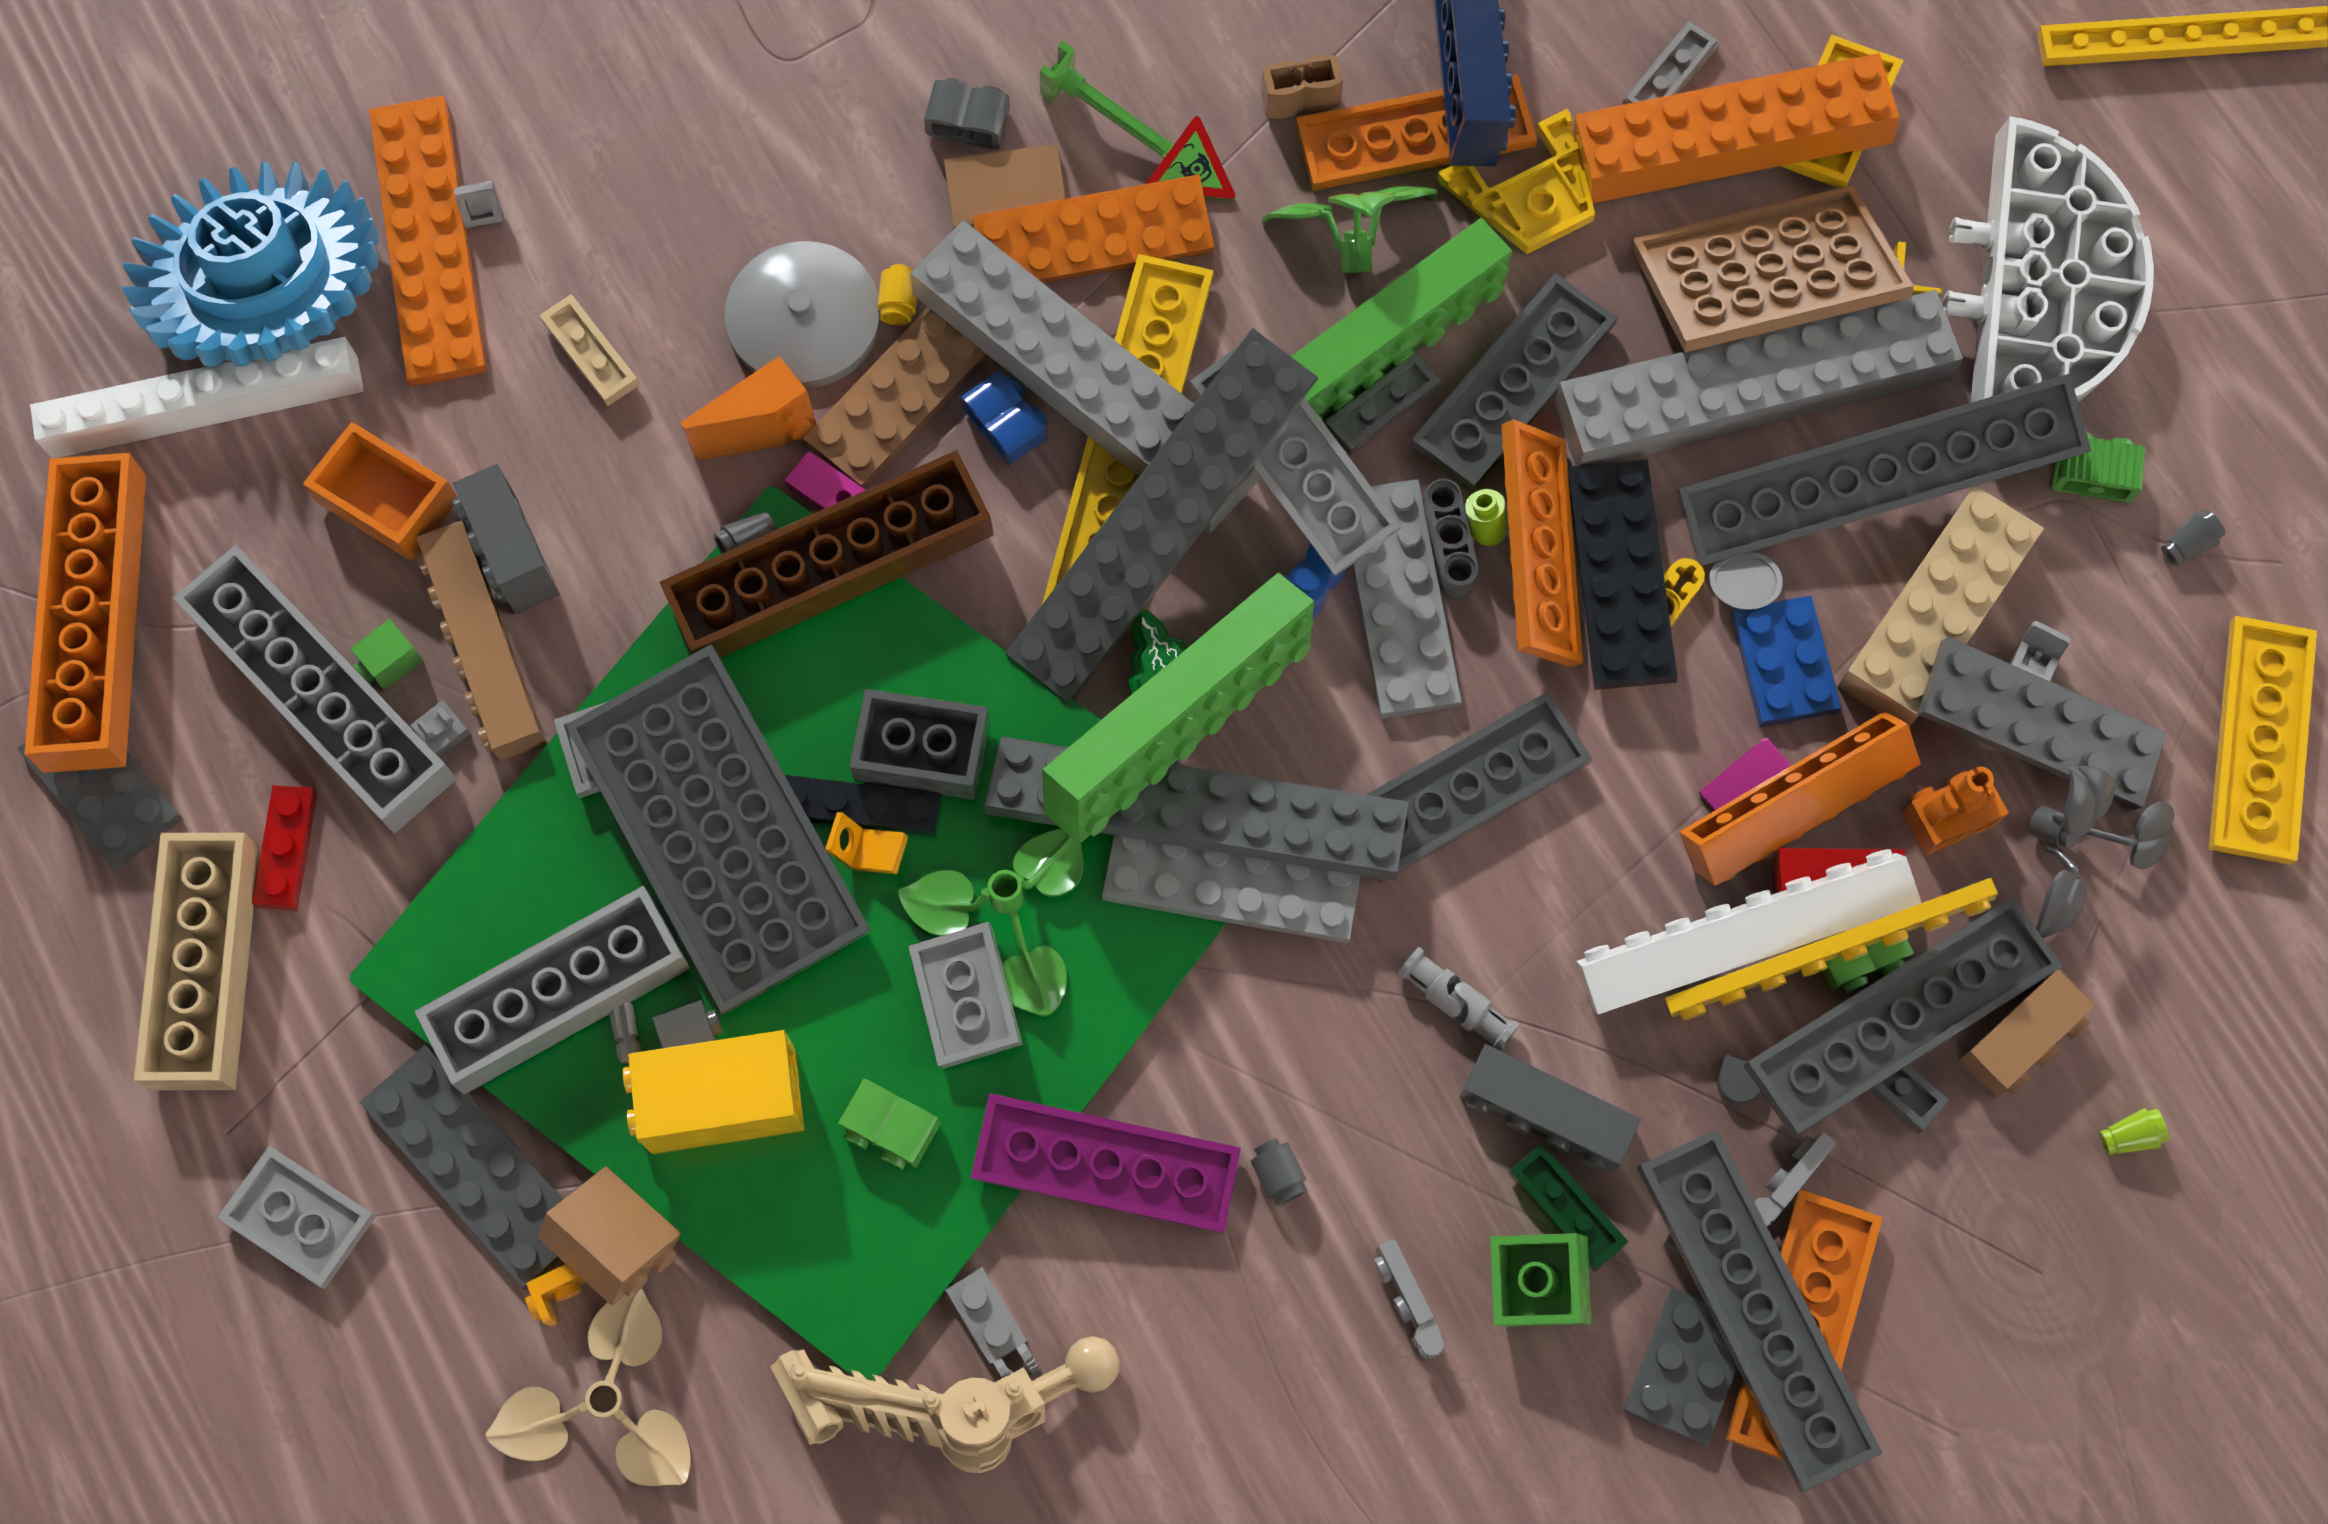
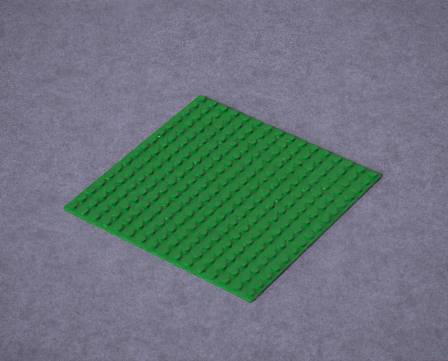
(805, 1217)

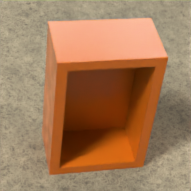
(380, 490)

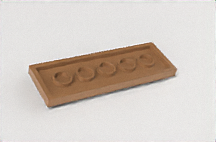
(895, 398)

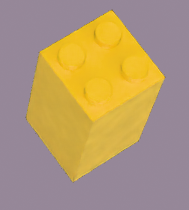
(714, 1092)

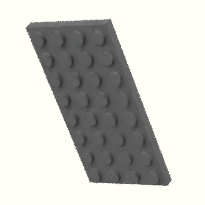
(718, 829)

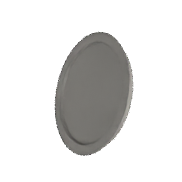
(1746, 580)

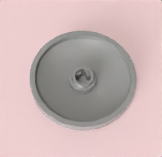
(808, 308)

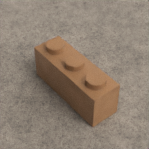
(2028, 1035)

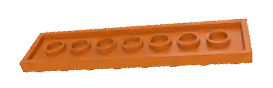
(427, 241)

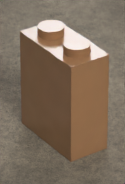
(609, 1236)

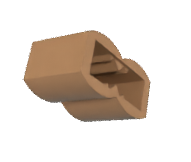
(1305, 86)

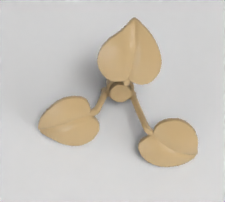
(652, 1451)

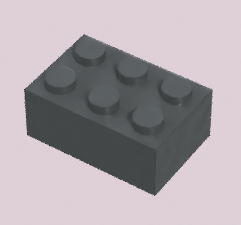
(503, 539)
(920, 744)

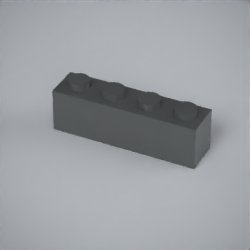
(1550, 1109)

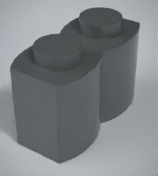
(967, 113)

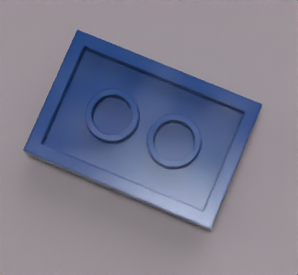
(1785, 661)

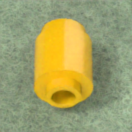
(896, 295)

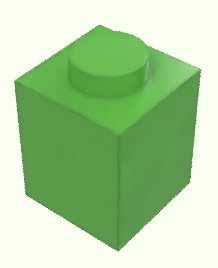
(385, 655)

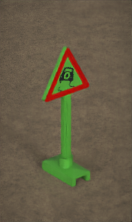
(1186, 157)

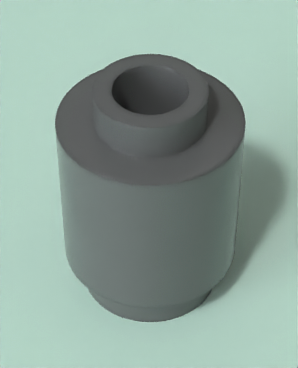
(1279, 1171)

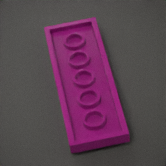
(1106, 1163)

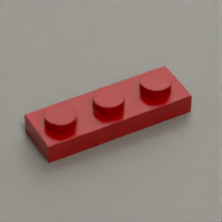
(284, 847)

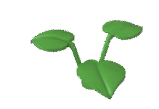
(1356, 246)
(943, 899)

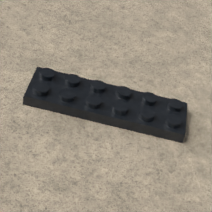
(1621, 575)

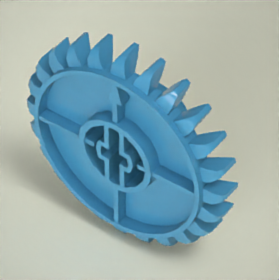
(253, 268)

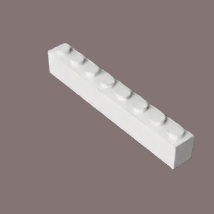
(195, 399)
(1748, 932)

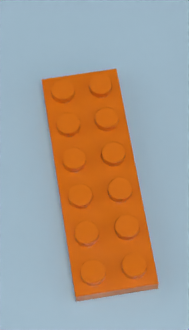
(1390, 138)
(1103, 229)
(1541, 544)
(1829, 1258)

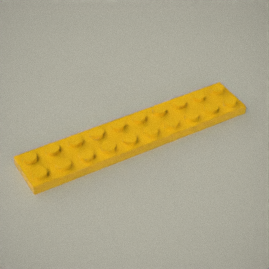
(1161, 331)

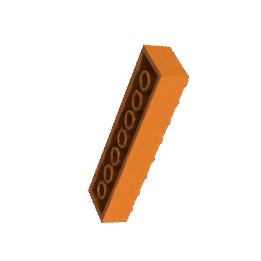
(1736, 128)
(86, 614)

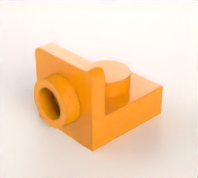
(558, 1284)

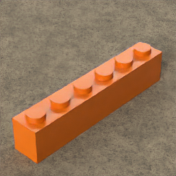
(1800, 798)

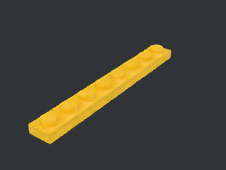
(2183, 36)
(1848, 944)

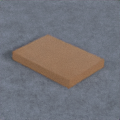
(1003, 181)

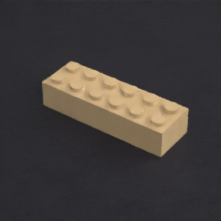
(1940, 601)
(197, 962)

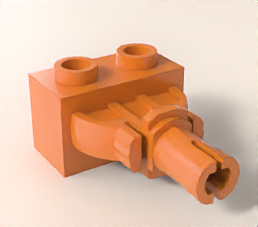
(1955, 811)

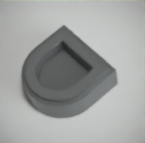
(1735, 1082)

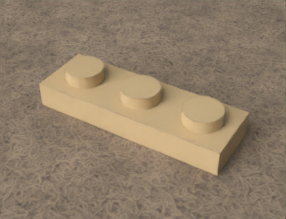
(589, 350)

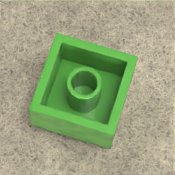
(1540, 1280)

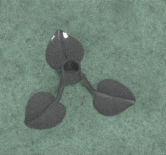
(2089, 799)

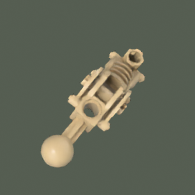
(968, 1422)

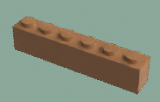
(481, 642)

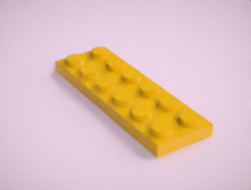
(2263, 740)

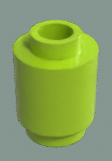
(1487, 517)

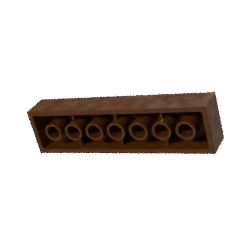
(829, 557)

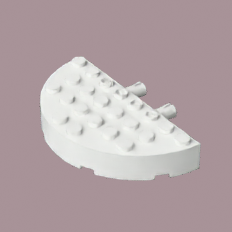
(2060, 266)

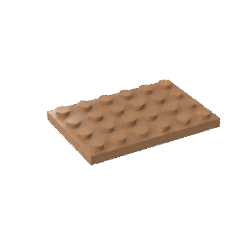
(1771, 268)

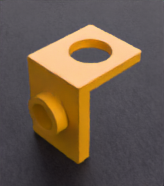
(866, 848)

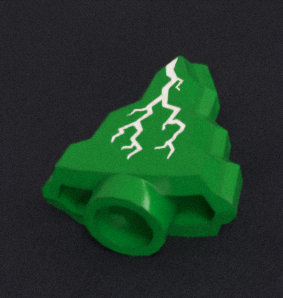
(1153, 648)

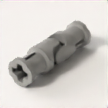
(1440, 983)

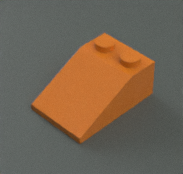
(752, 415)

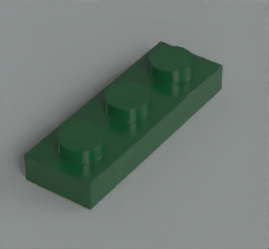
(1567, 1204)

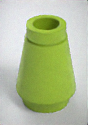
(2135, 1133)

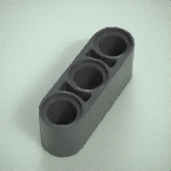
(1450, 556)

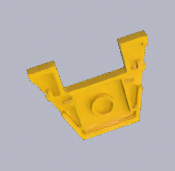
(1538, 202)

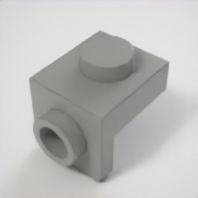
(2040, 650)

